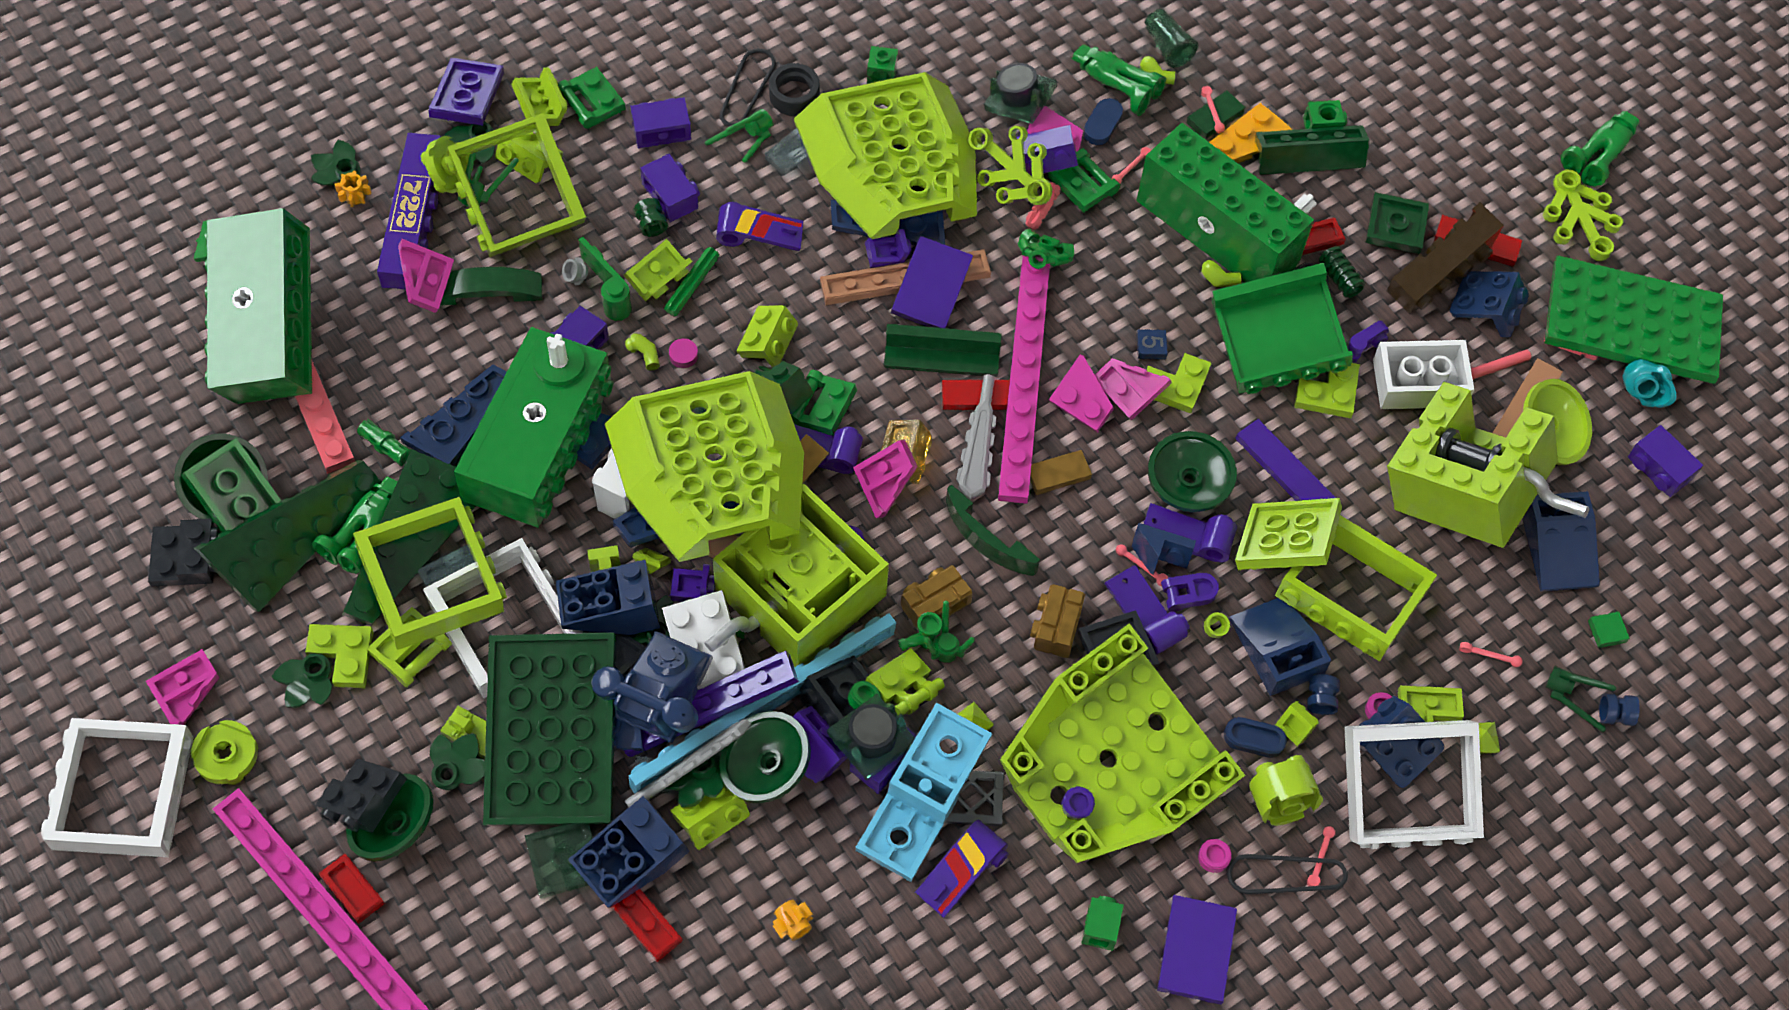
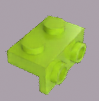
(541, 96)
(530, 156)
(656, 270)
(768, 334)
(711, 817)

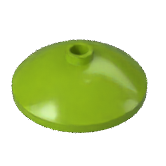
(1570, 415)

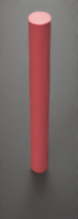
(1500, 364)

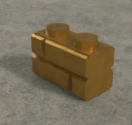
(931, 593)
(1058, 621)

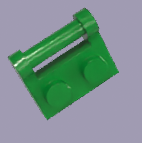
(598, 94)
(1080, 186)
(829, 406)

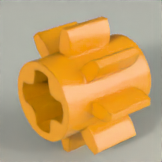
(353, 188)
(792, 920)

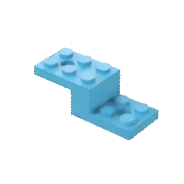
(923, 792)

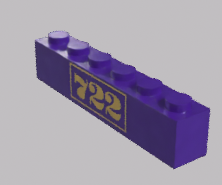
(410, 210)

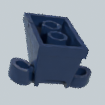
(658, 688)

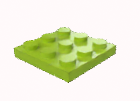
(1289, 534)

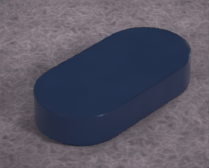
(1103, 121)
(1255, 737)

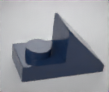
(1156, 544)

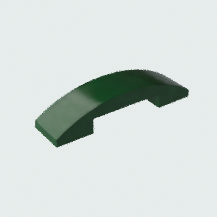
(493, 282)
(1015, 558)

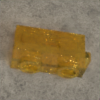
(917, 439)

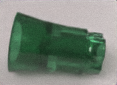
(1170, 38)

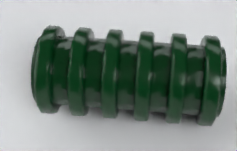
(1342, 272)

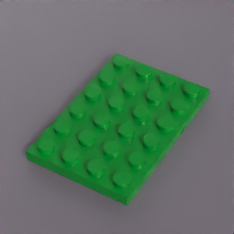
(1635, 318)

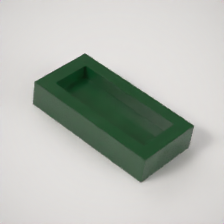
(1227, 108)

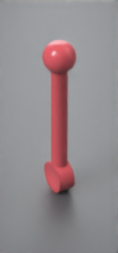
(1207, 92)
(1144, 151)
(1121, 550)
(1516, 661)
(1314, 879)

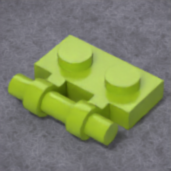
(901, 675)

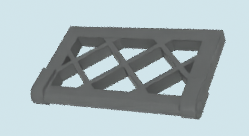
(997, 802)

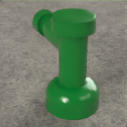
(929, 626)

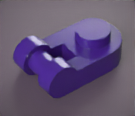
(1366, 338)
(1200, 588)

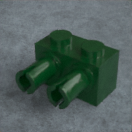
(792, 382)

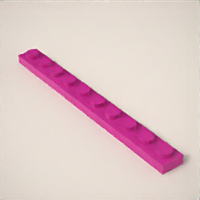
(1024, 383)
(316, 904)

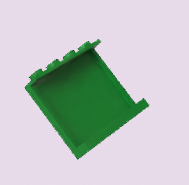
(1280, 329)

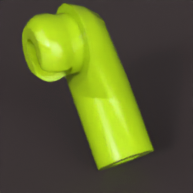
(640, 343)

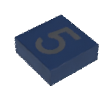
(1151, 344)

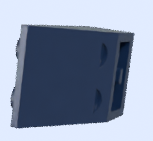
(1563, 544)
(609, 600)
(1280, 645)
(628, 853)

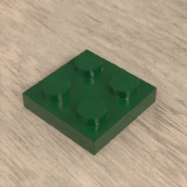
(1397, 223)

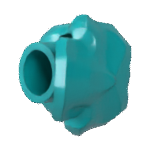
(1649, 383)

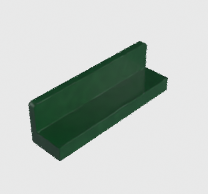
(1312, 149)
(942, 350)

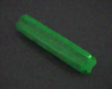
(691, 281)

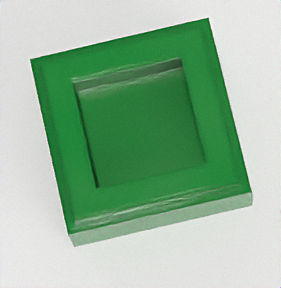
(1608, 629)

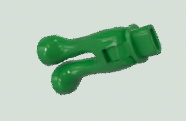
(1117, 74)
(1611, 137)
(366, 513)

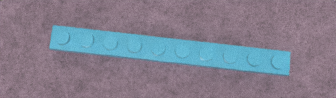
(852, 644)

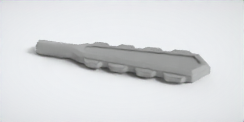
(976, 458)
(692, 761)

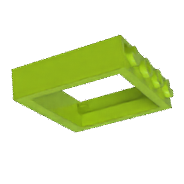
(533, 124)
(450, 618)
(1339, 620)

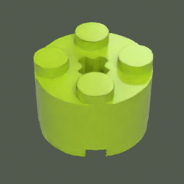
(1285, 790)

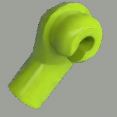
(1150, 65)
(1218, 276)

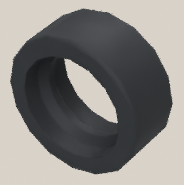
(788, 73)

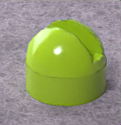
(1213, 618)

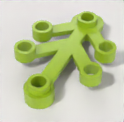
(1015, 167)
(1569, 185)

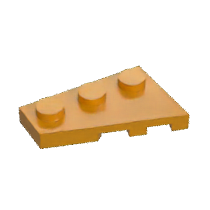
(1239, 138)

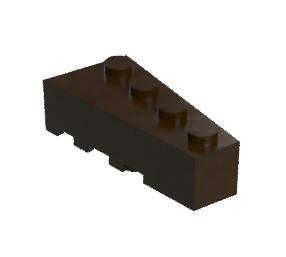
(1446, 260)

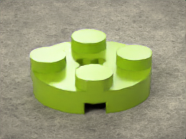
(436, 167)
(232, 768)

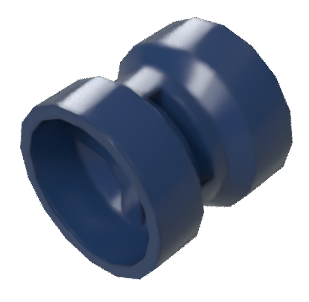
(1323, 694)
(1617, 709)

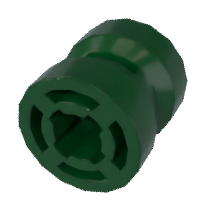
(651, 220)

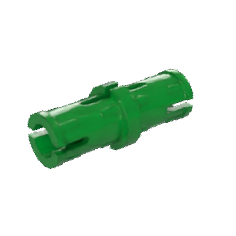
(383, 442)

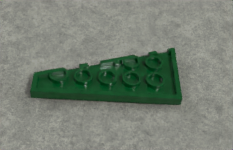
(420, 486)
(278, 541)

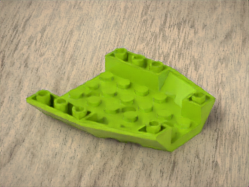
(869, 178)
(680, 491)
(1156, 775)

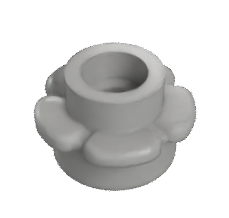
(575, 270)

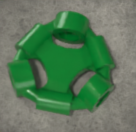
(1032, 244)

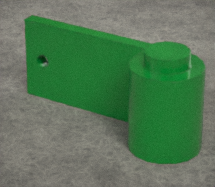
(615, 290)

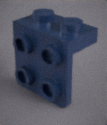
(1491, 296)
(1405, 757)

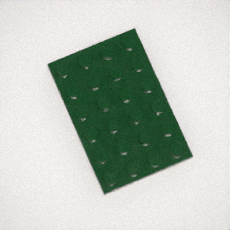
(548, 731)

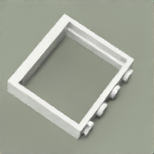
(470, 577)
(168, 799)
(1430, 835)

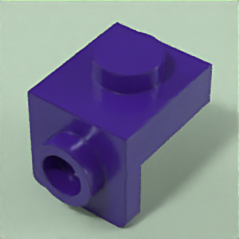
(888, 250)
(691, 583)

